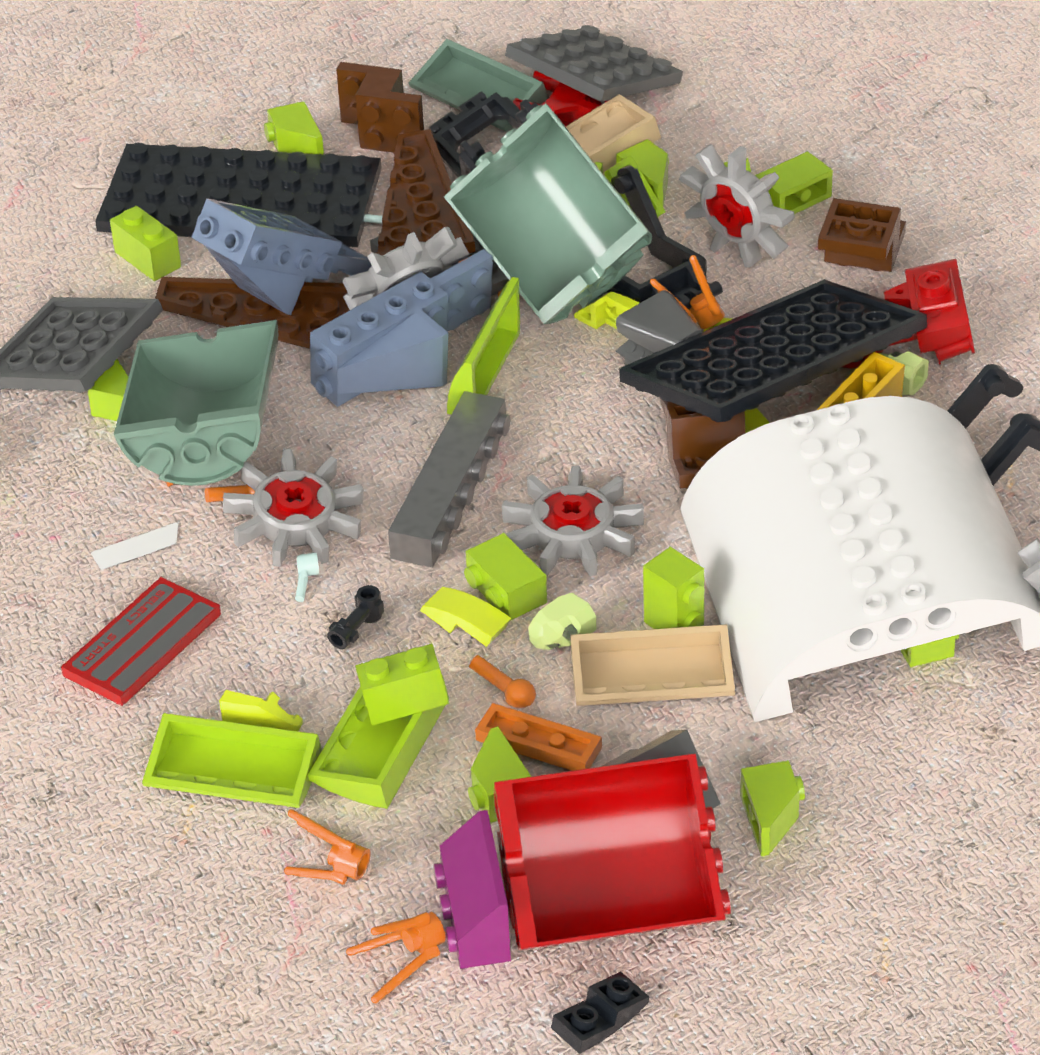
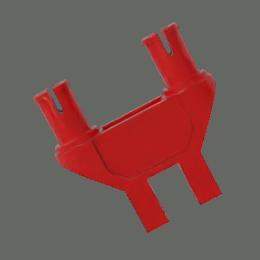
(565, 101)

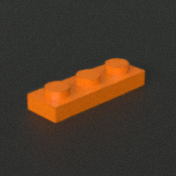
(541, 738)

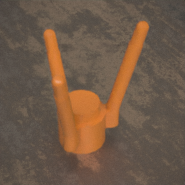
(704, 308)
(345, 856)
(418, 933)

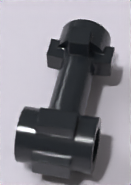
(368, 610)

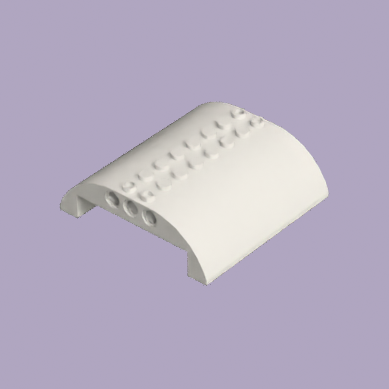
(852, 542)

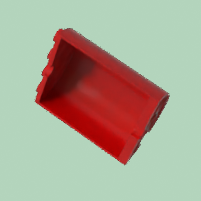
(609, 852)

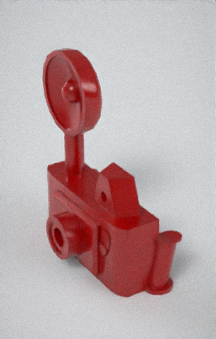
(939, 294)

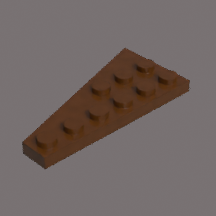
(417, 195)
(229, 306)

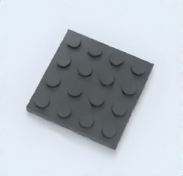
(594, 63)
(73, 342)

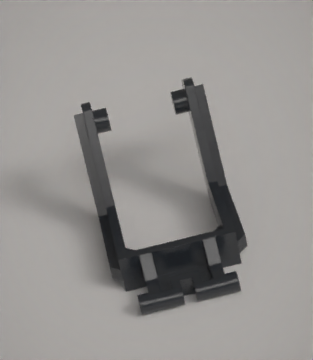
(474, 117)
(678, 280)
(1023, 428)

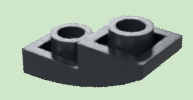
(604, 1011)

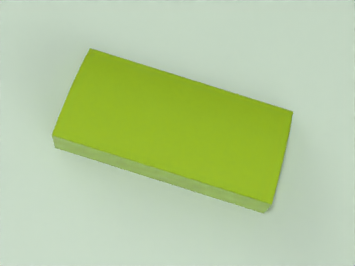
(489, 348)
(232, 760)
(370, 760)

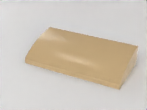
(613, 129)
(652, 665)

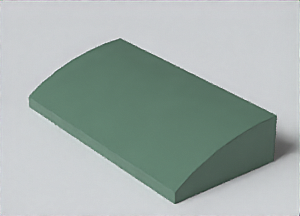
(460, 73)

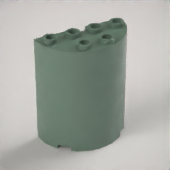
(549, 217)
(197, 402)

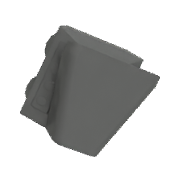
(653, 326)

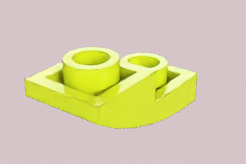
(457, 608)

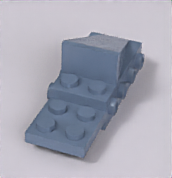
(272, 251)
(399, 334)

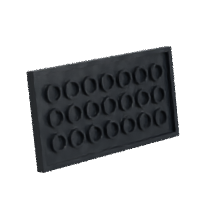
(176, 181)
(772, 350)

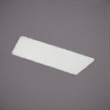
(136, 546)

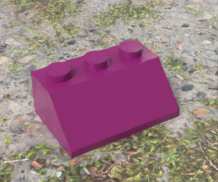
(473, 895)

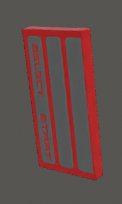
(141, 641)

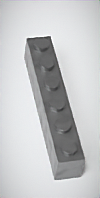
(448, 479)

